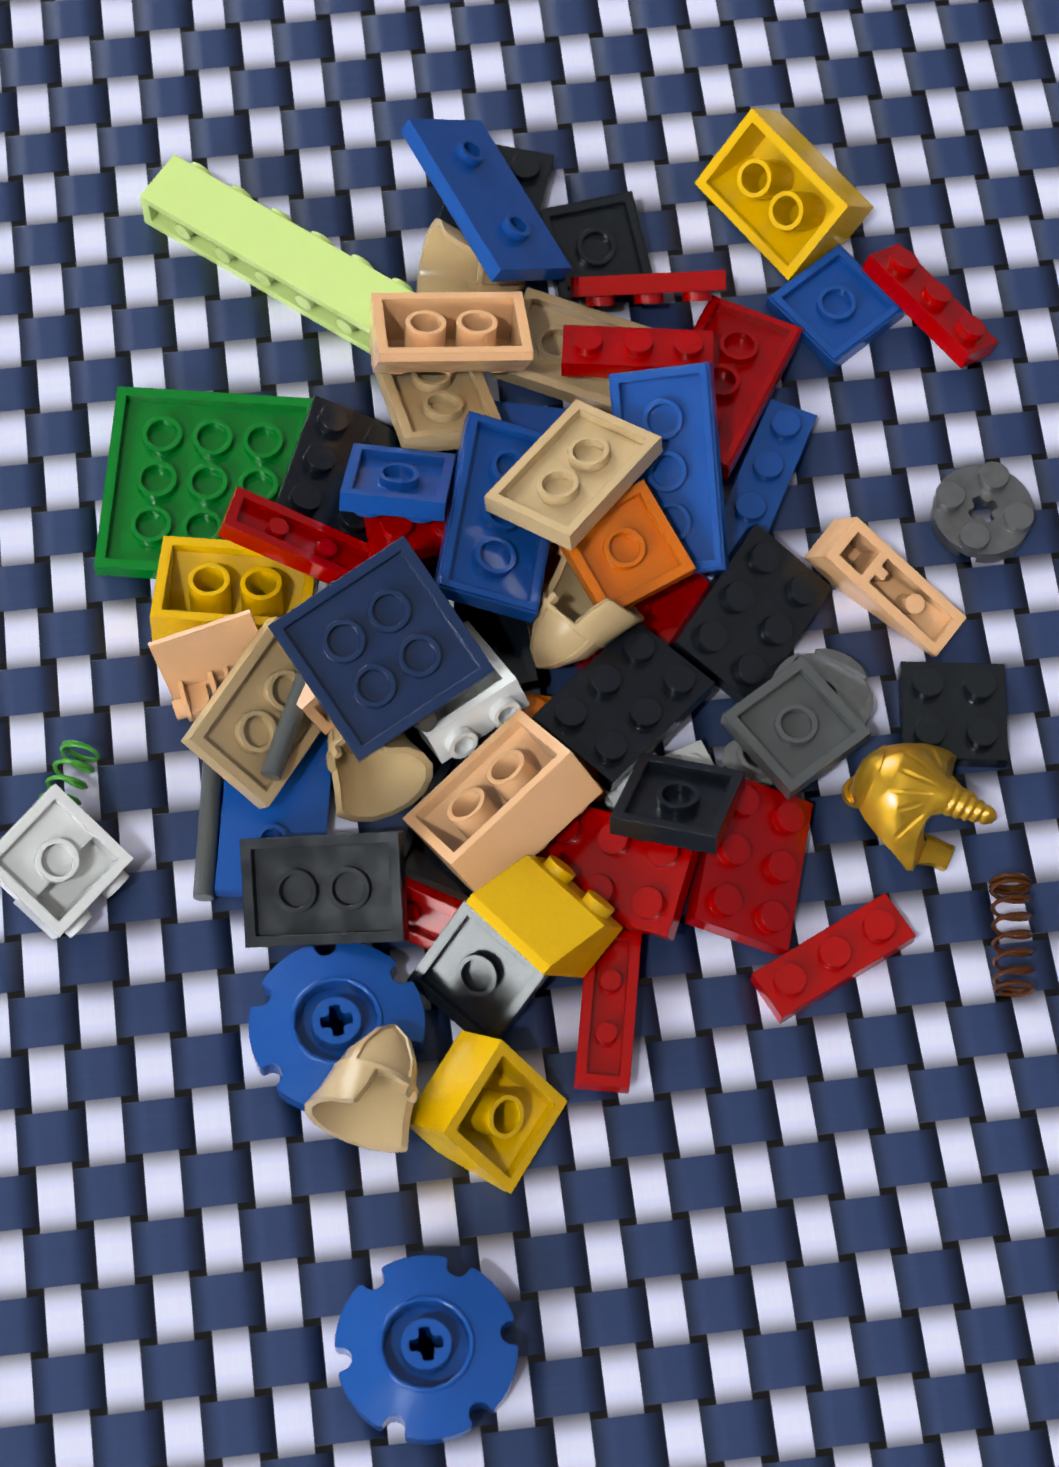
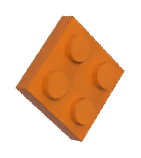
(630, 552)

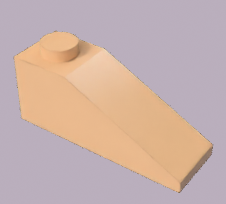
(884, 584)

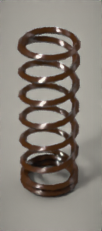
(1014, 896)

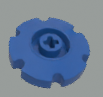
(312, 991)
(469, 1367)

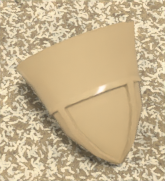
(452, 266)
(570, 625)
(379, 784)
(369, 1093)

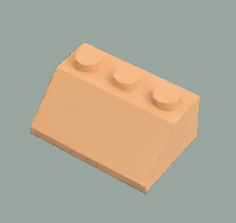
(449, 332)
(503, 801)

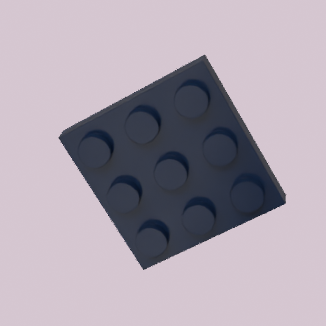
(381, 648)

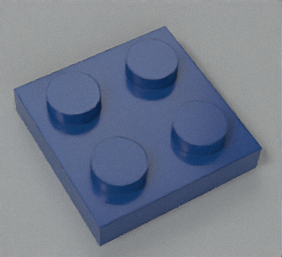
(397, 483)

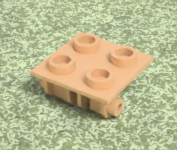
(200, 660)

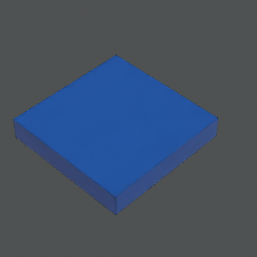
(835, 307)

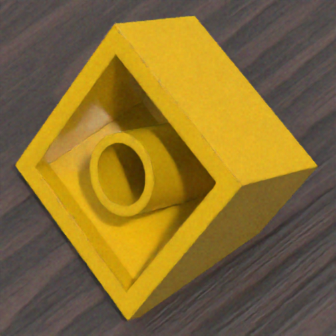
(547, 916)
(486, 1109)

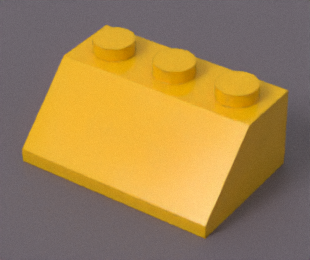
(782, 192)
(217, 578)

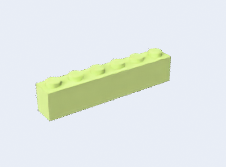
(266, 249)

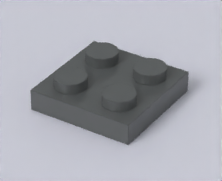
(795, 727)

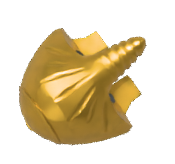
(902, 789)

